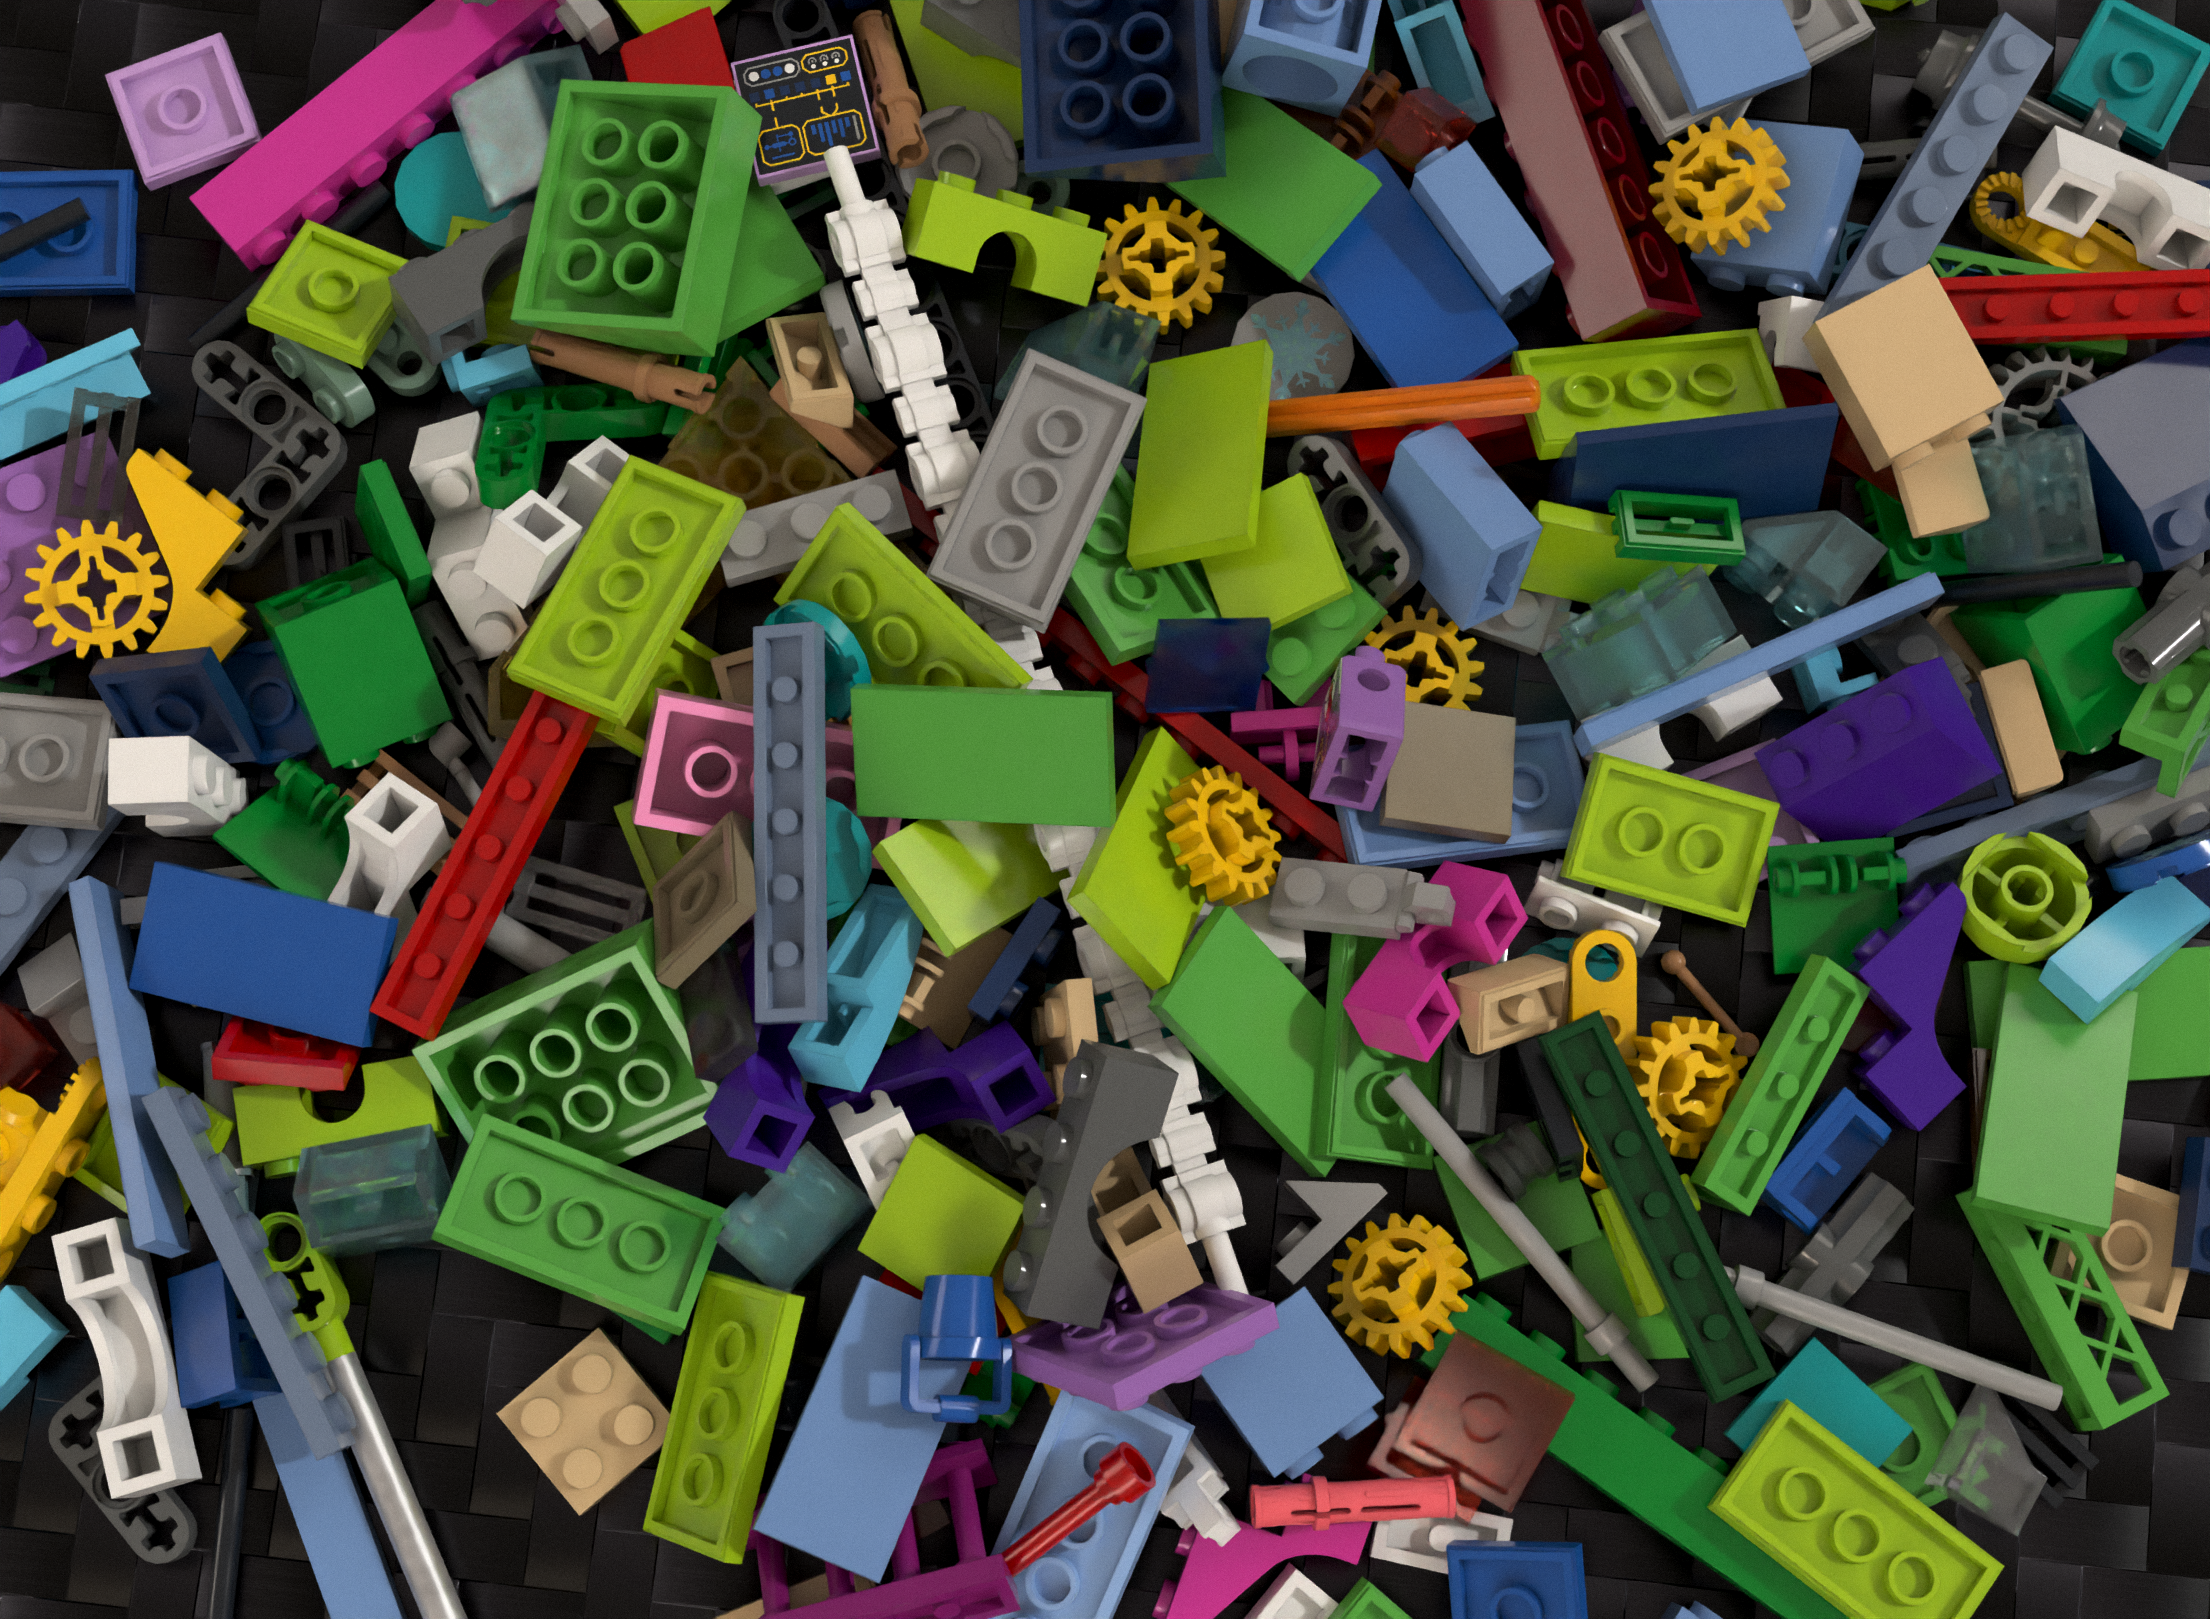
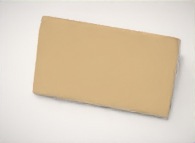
(811, 368)
(1943, 491)
(2020, 728)
(1511, 1001)

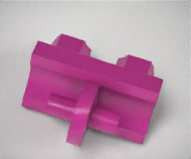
(1281, 727)

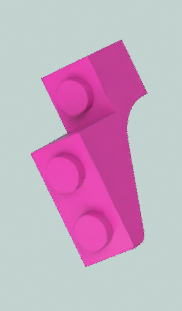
(1218, 1575)

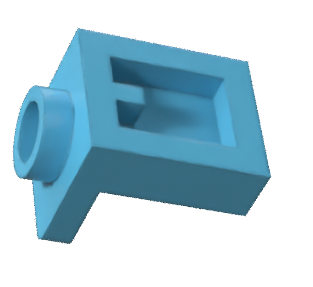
(496, 371)
(1820, 684)

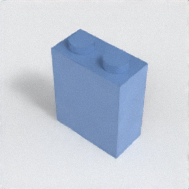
(1482, 228)
(1805, 235)
(1463, 521)

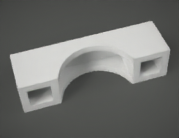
(115, 1293)

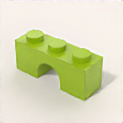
(1053, 252)
(282, 1120)

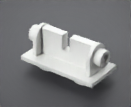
(1573, 907)

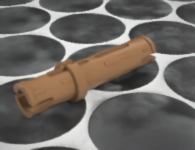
(894, 105)
(645, 375)

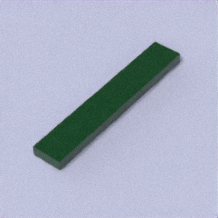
(1656, 1207)

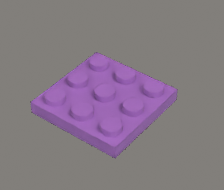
(29, 519)
(1141, 1351)

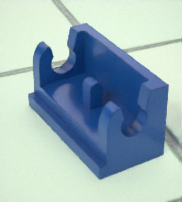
(1824, 1159)
(215, 1342)

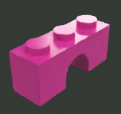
(1402, 996)

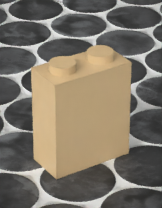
(1904, 370)

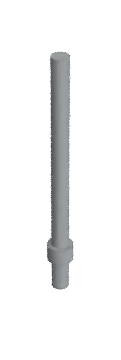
(1755, 1290)
(1603, 1330)

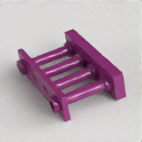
(969, 1590)

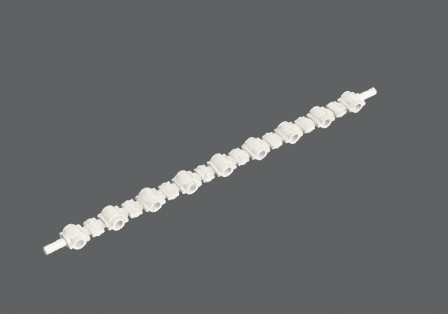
(908, 359)

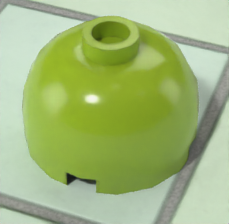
(2023, 897)

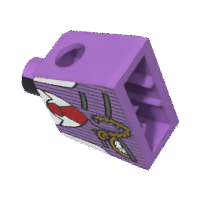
(1362, 702)

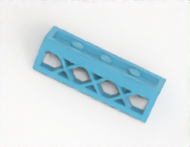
(40, 402)

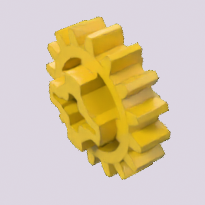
(1719, 186)
(1181, 260)
(65, 593)
(1438, 680)
(1223, 836)
(1686, 1083)
(1399, 1285)

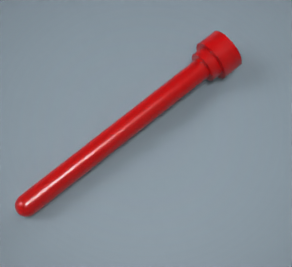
(1121, 1478)

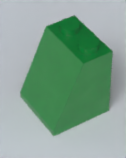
(2068, 653)
(355, 662)

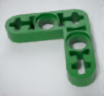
(527, 417)

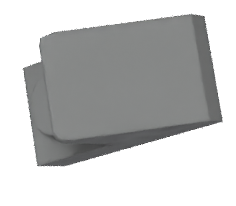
(58, 992)
(1335, 1208)

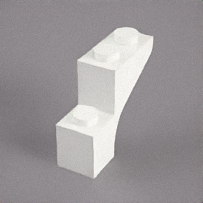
(446, 477)
(392, 845)

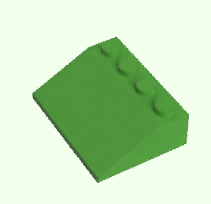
(638, 214)
(575, 1054)

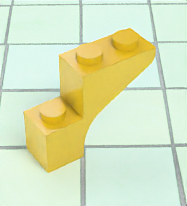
(195, 541)

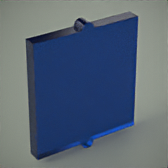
(1207, 664)

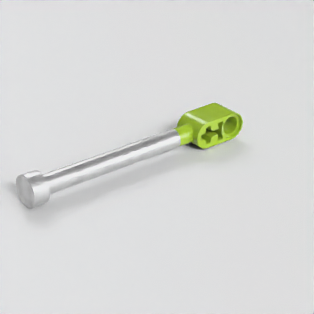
(374, 1446)

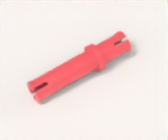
(1326, 1502)

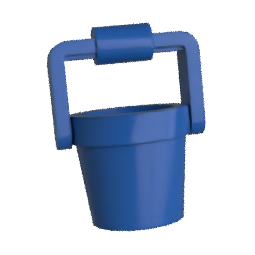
(957, 1325)

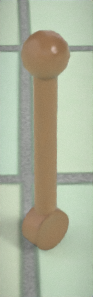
(1675, 963)

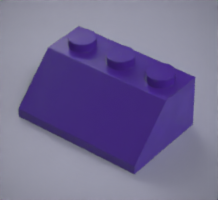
(1881, 756)

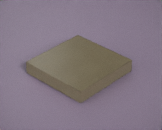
(1452, 774)
(703, 899)

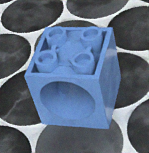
(1300, 50)
(1294, 1389)

